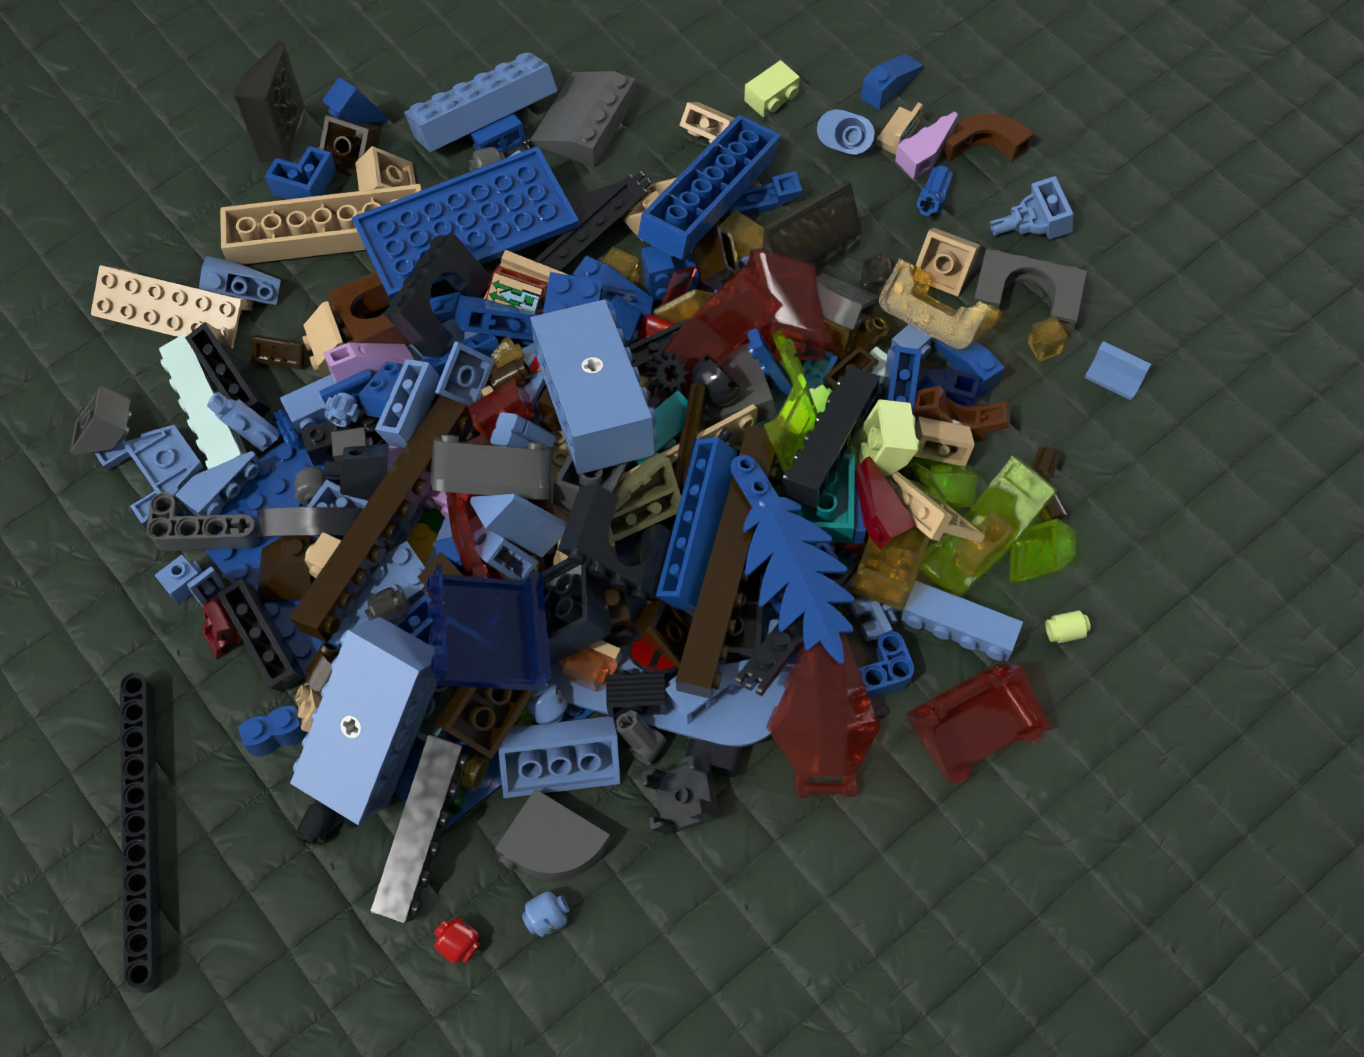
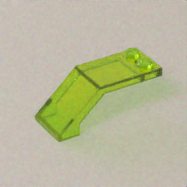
(799, 411)
(1014, 495)

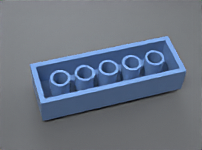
(480, 101)

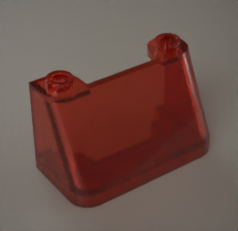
(801, 314)
(978, 719)

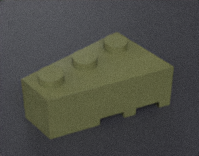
(645, 497)

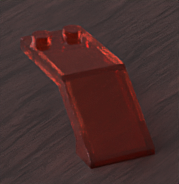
(723, 322)

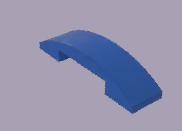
(767, 196)

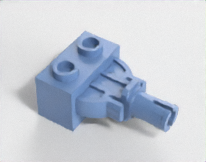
(1040, 213)

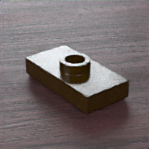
(278, 352)

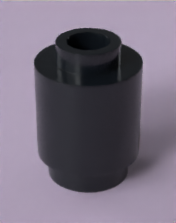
(316, 823)

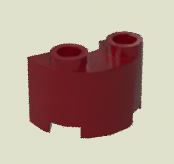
(219, 628)

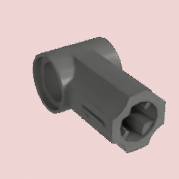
(644, 740)

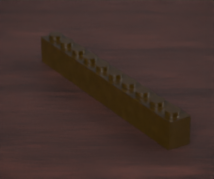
(378, 525)
(723, 580)

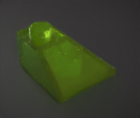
(947, 481)
(1042, 550)

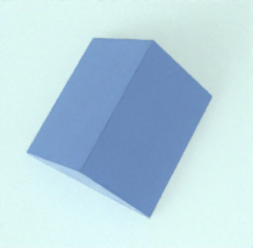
(464, 374)

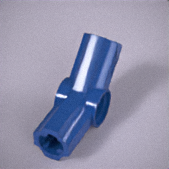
(934, 194)

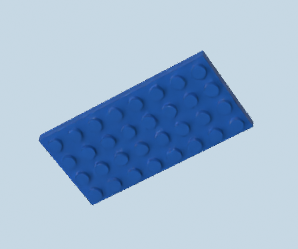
(487, 209)

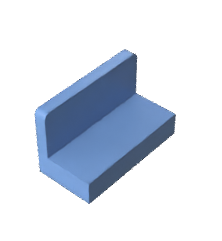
(1117, 370)

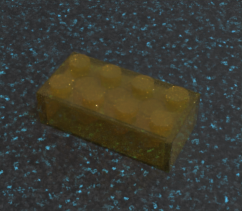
(892, 571)

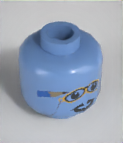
(547, 705)
(545, 914)

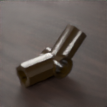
(1045, 465)

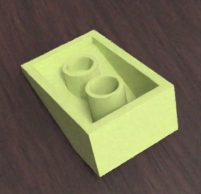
(887, 437)

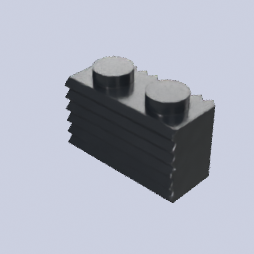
(635, 692)

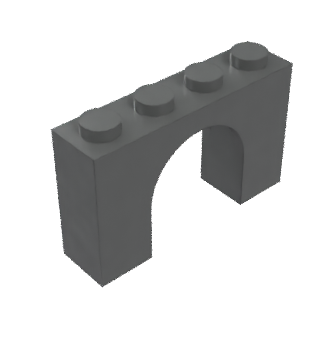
(1060, 282)

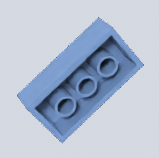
(398, 571)

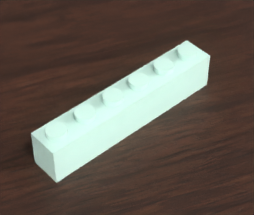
(195, 389)

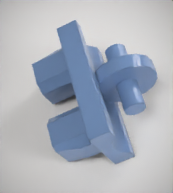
(878, 615)

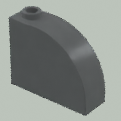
(844, 302)
(752, 381)
(551, 841)

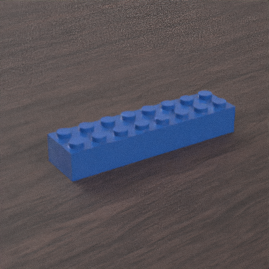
(708, 187)

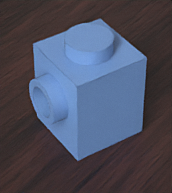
(913, 338)
(177, 576)

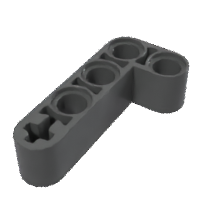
(237, 530)

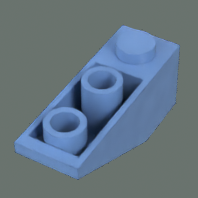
(238, 281)
(213, 488)

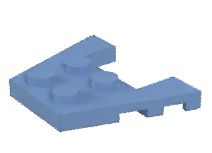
(163, 460)

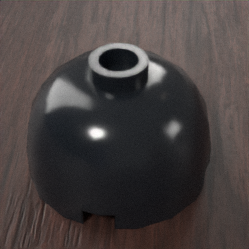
(719, 385)

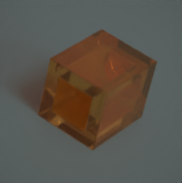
(586, 670)

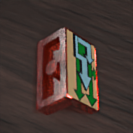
(516, 289)

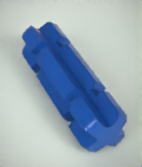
(286, 429)

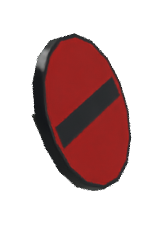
(648, 659)

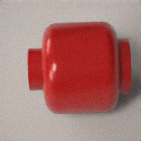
(456, 940)

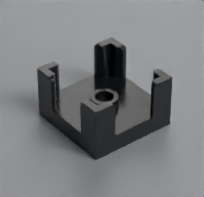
(683, 795)

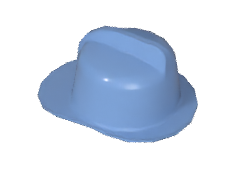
(845, 131)

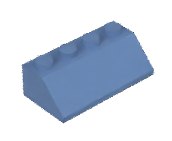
(559, 757)

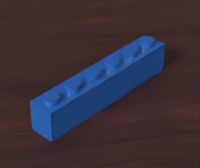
(696, 523)

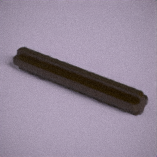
(689, 433)

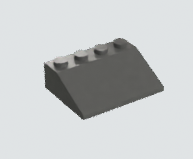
(586, 115)

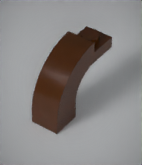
(989, 130)
(935, 405)

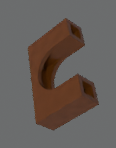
(356, 301)

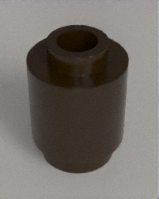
(870, 334)
(514, 369)

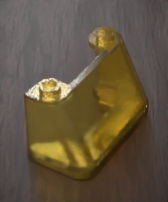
(908, 300)

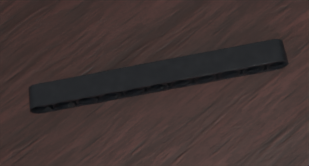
(145, 840)

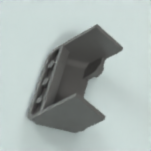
(490, 469)

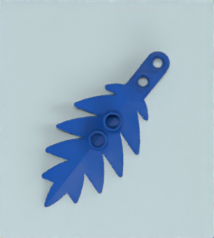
(792, 561)

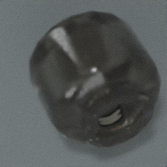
(389, 605)

